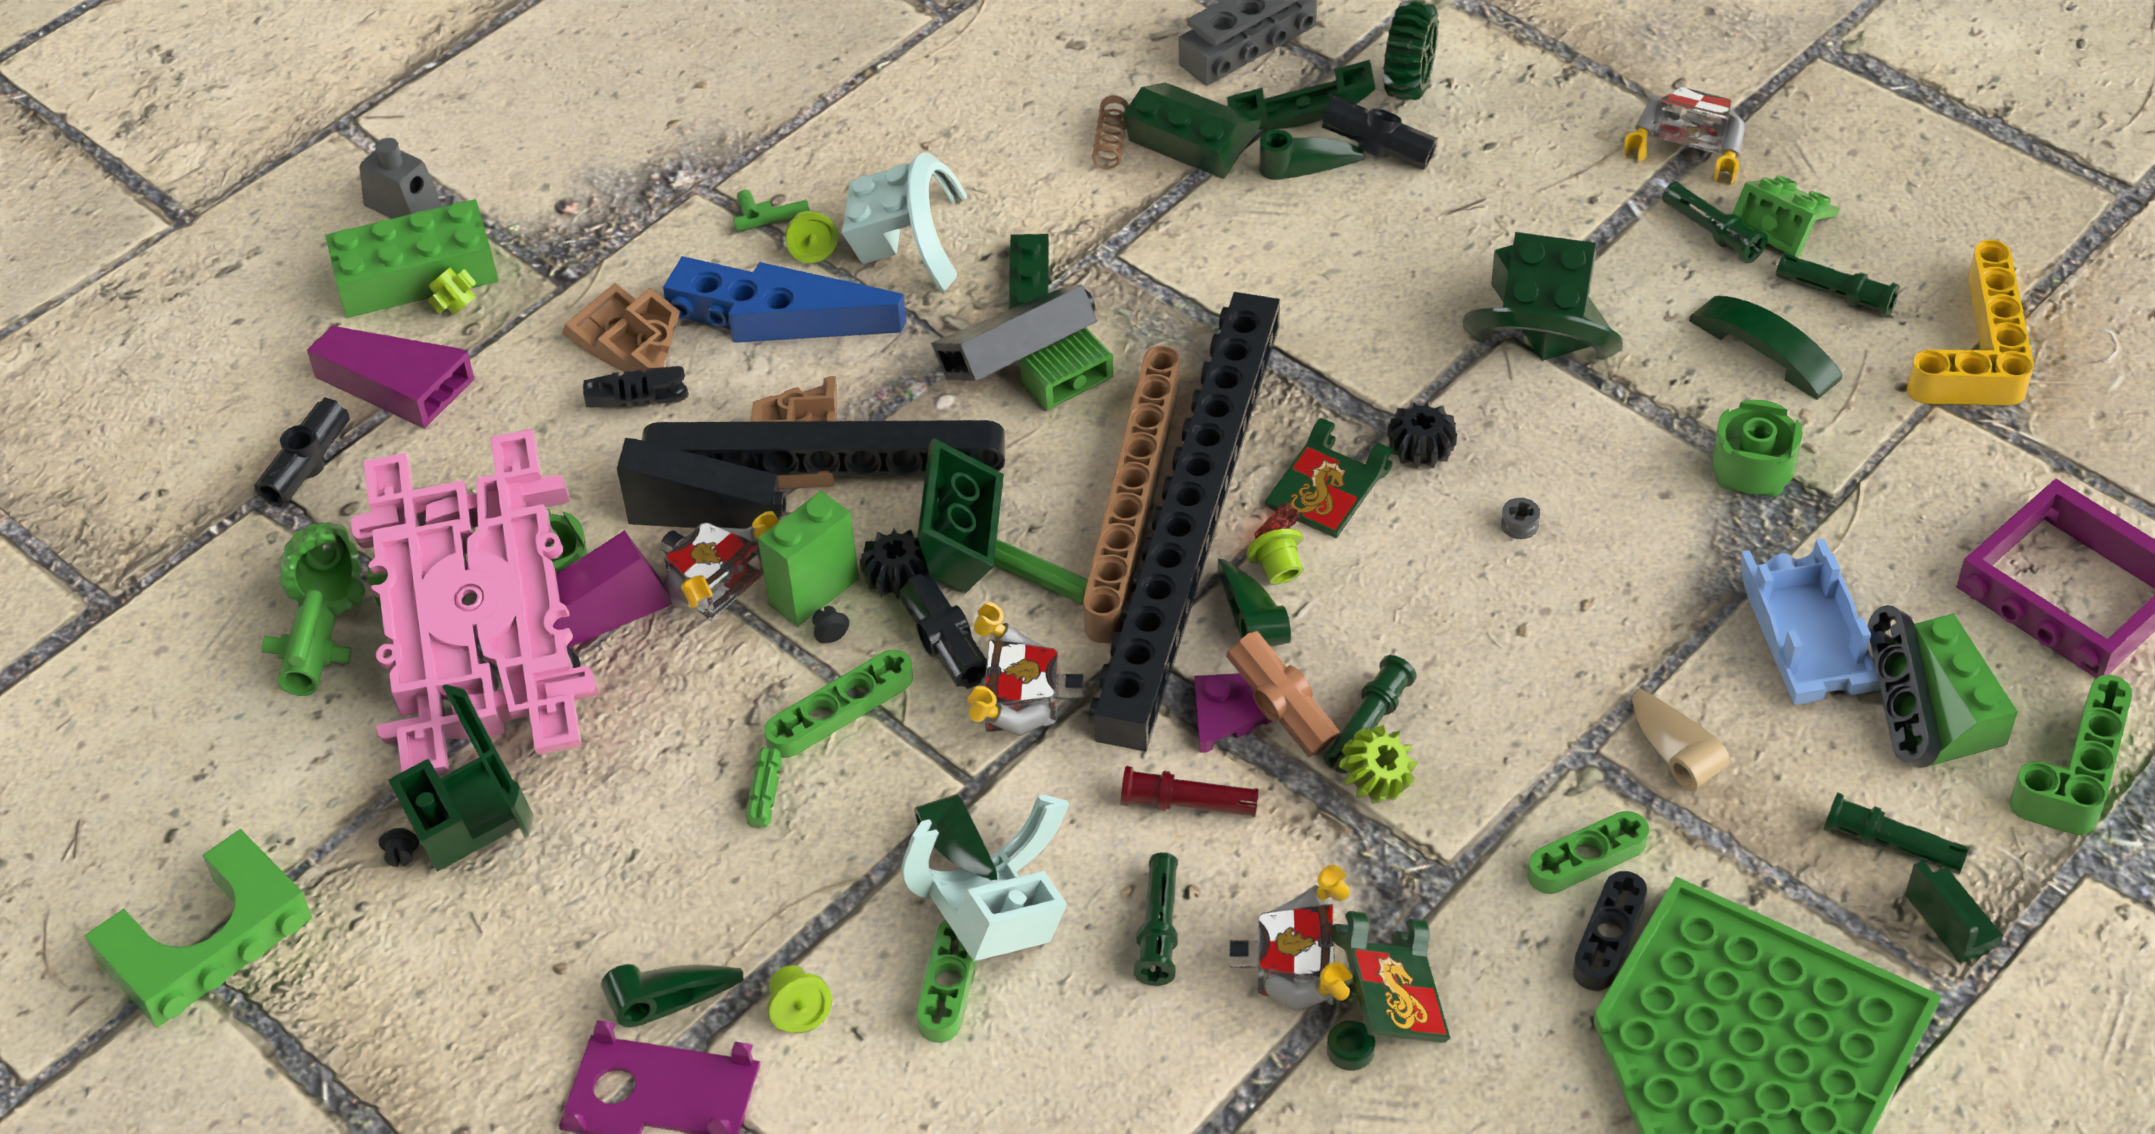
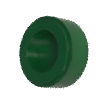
(1350, 1045)

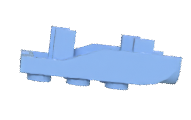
(1810, 624)

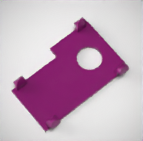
(672, 1088)

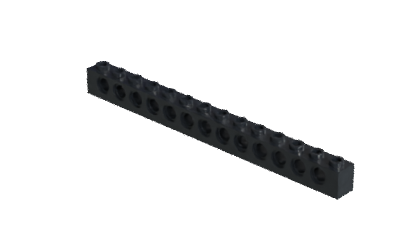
(1185, 524)

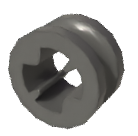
(1517, 528)

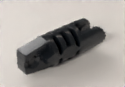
(636, 388)

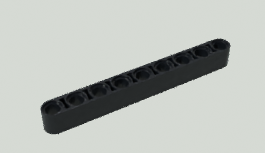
(832, 446)

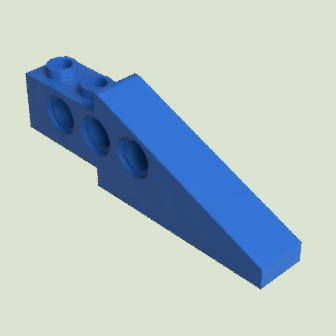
(780, 302)

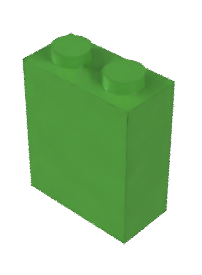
(809, 558)

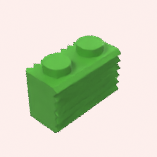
(1066, 368)

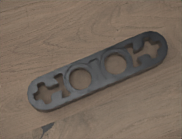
(1909, 683)

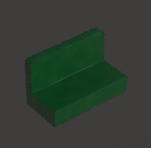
(1951, 912)

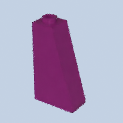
(392, 372)
(609, 589)

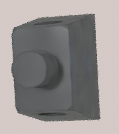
(396, 181)

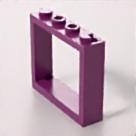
(2038, 617)

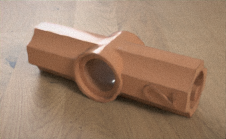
(1282, 693)

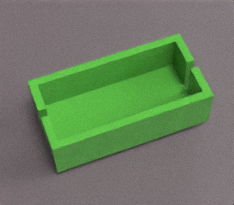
(399, 257)

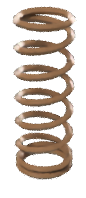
(1097, 147)

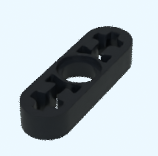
(1613, 948)

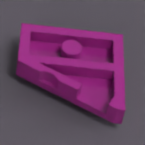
(1224, 708)

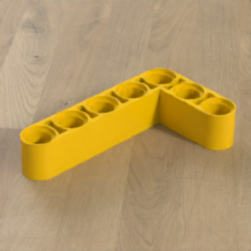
(2004, 364)

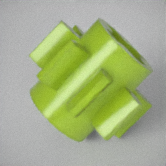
(451, 291)

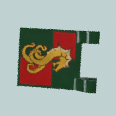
(1326, 483)
(1394, 980)

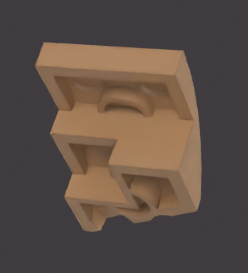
(625, 329)
(796, 405)

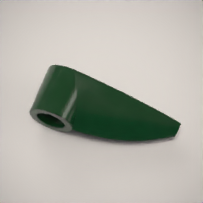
(1294, 157)
(1253, 606)
(957, 835)
(656, 993)

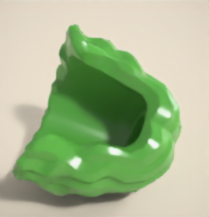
(328, 570)

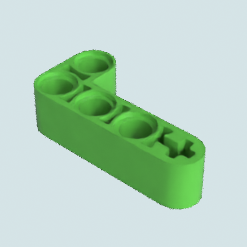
(2076, 795)

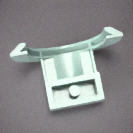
(896, 199)
(999, 913)

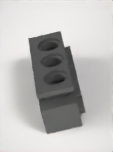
(1240, 32)

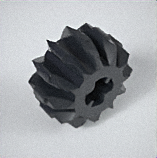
(1422, 434)
(892, 561)

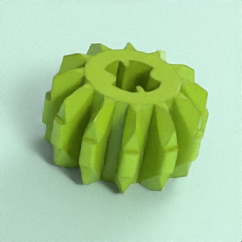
(1378, 764)

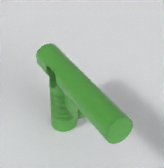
(762, 213)

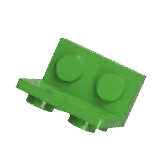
(1782, 211)

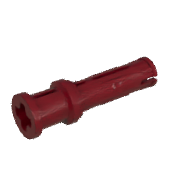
(1166, 791)

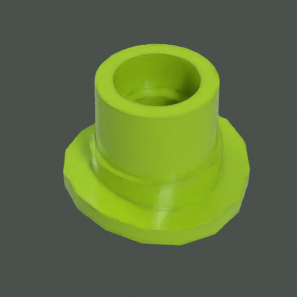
(811, 237)
(1277, 554)
(798, 1000)

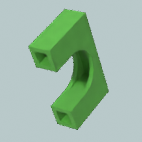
(170, 978)

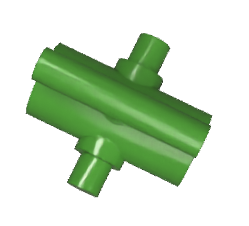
(306, 647)

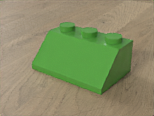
(1964, 693)

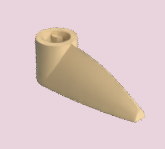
(1687, 747)

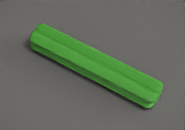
(1040, 571)

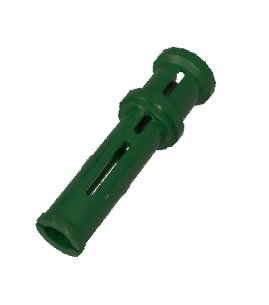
(1725, 228)
(1854, 288)
(1378, 699)
(1874, 827)
(1153, 951)

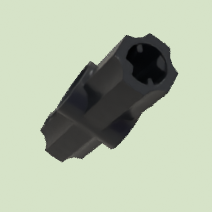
(1379, 132)
(302, 452)
(944, 631)

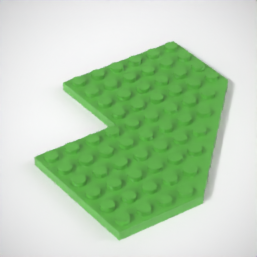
(1754, 1025)

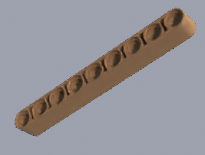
(1132, 493)

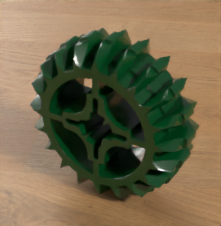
(1410, 50)

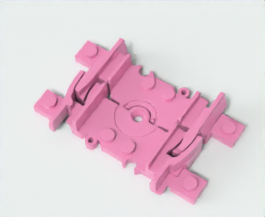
(422, 548)

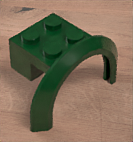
(1547, 294)
(468, 805)

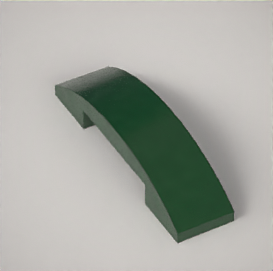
(1307, 104)
(1773, 336)

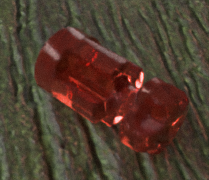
(1282, 519)

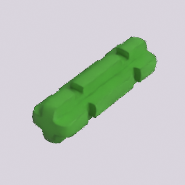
(763, 787)

